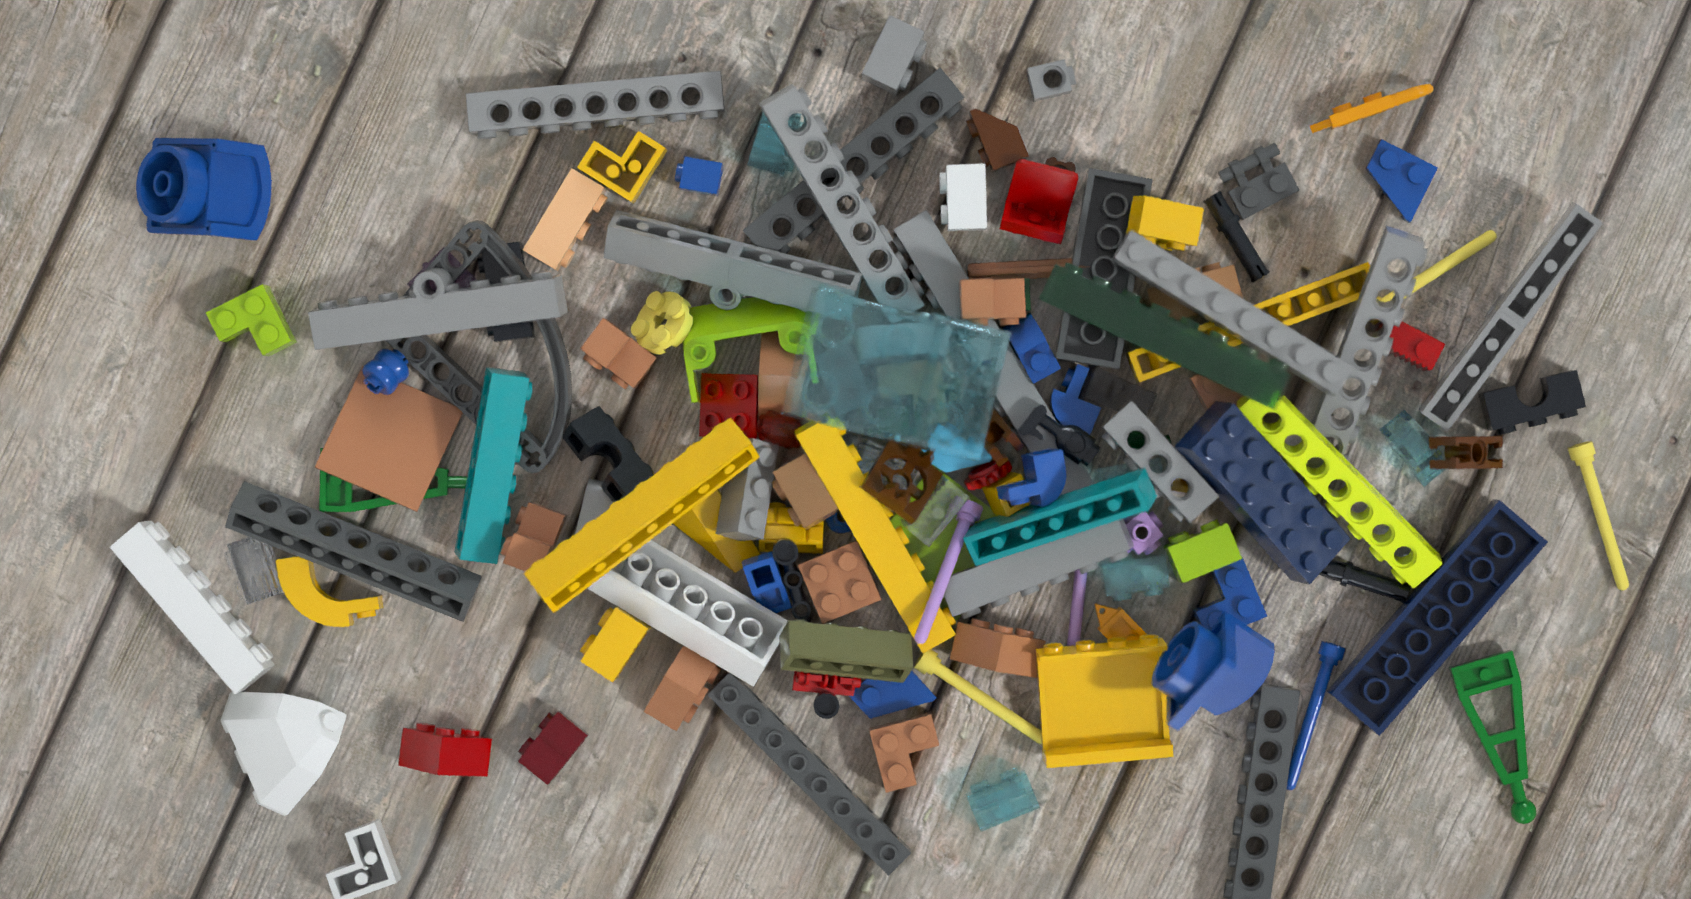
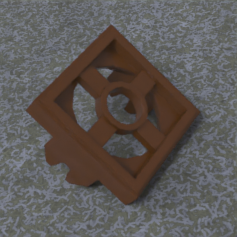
(889, 494)

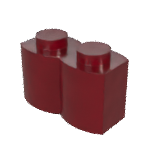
(552, 747)

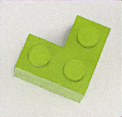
(257, 313)
(1201, 552)

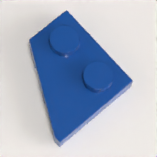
(1401, 177)
(885, 697)

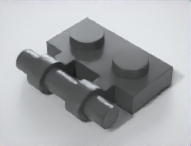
(1262, 190)

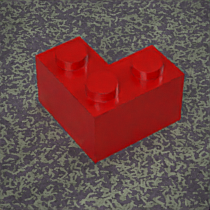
(445, 751)

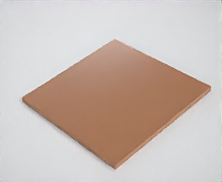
(390, 442)

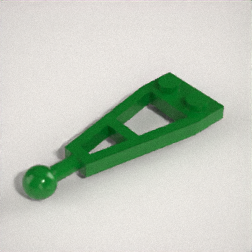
(337, 494)
(1486, 675)

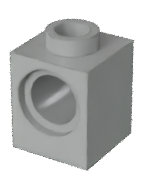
(1040, 90)

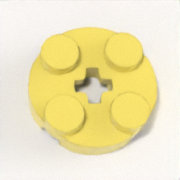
(648, 326)

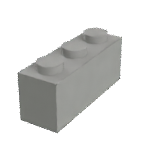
(747, 497)

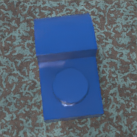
(1032, 348)
(1067, 407)
(1044, 479)
(766, 582)

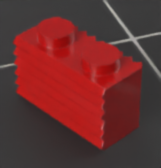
(1414, 346)

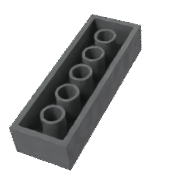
(1098, 236)

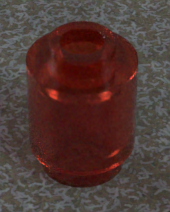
(778, 429)

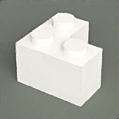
(964, 197)
(372, 867)

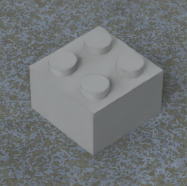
(893, 55)

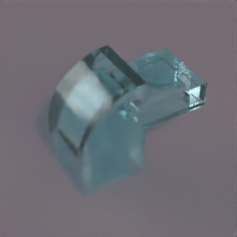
(1412, 445)

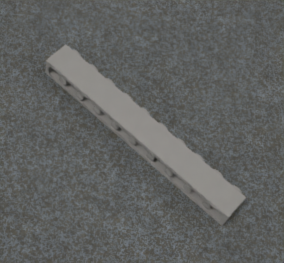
(1015, 392)

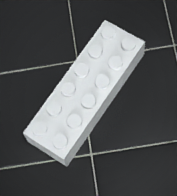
(193, 605)
(694, 610)

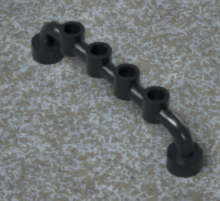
(785, 553)

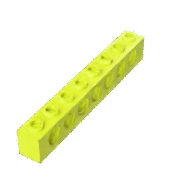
(1411, 568)

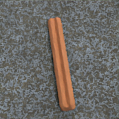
(1015, 269)

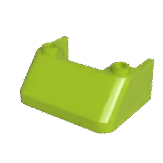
(748, 318)

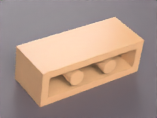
(566, 220)

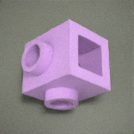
(1152, 524)

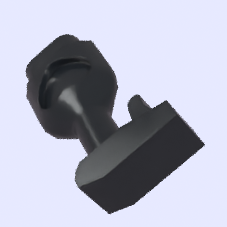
(1072, 439)

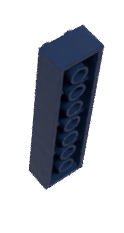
(1437, 616)

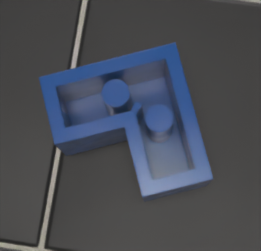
(1237, 595)

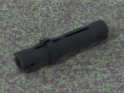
(1236, 236)
(1366, 580)

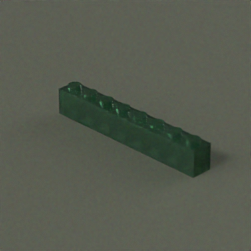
(1166, 336)

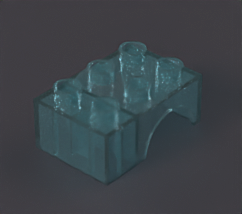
(896, 374)

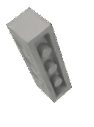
(1199, 493)

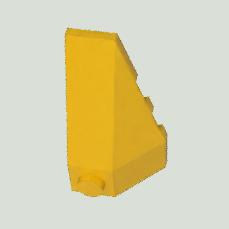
(701, 526)

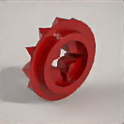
(986, 474)

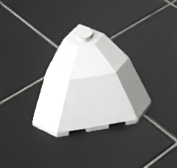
(281, 743)

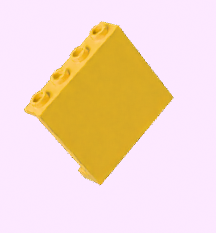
(1101, 702)

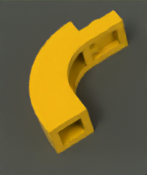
(306, 595)

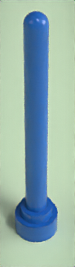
(1329, 656)

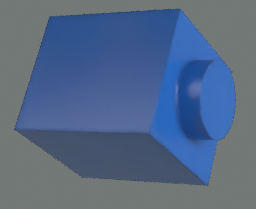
(699, 176)

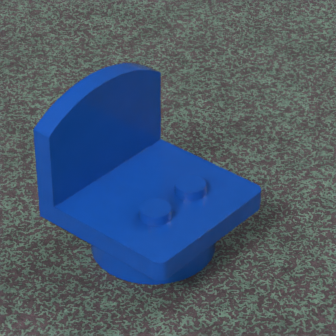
(205, 187)
(1211, 668)

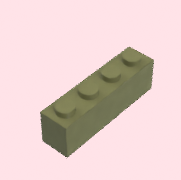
(846, 651)

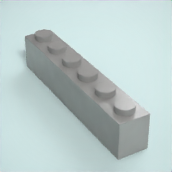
(1026, 569)

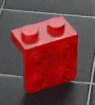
(1039, 201)

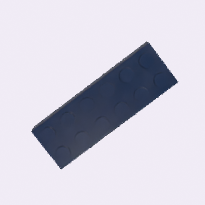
(1262, 492)

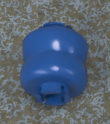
(385, 371)

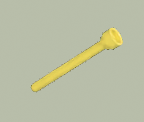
(1446, 264)
(1583, 457)
(930, 663)

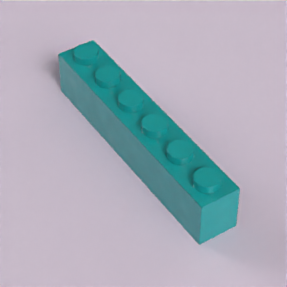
(492, 465)
(1064, 517)

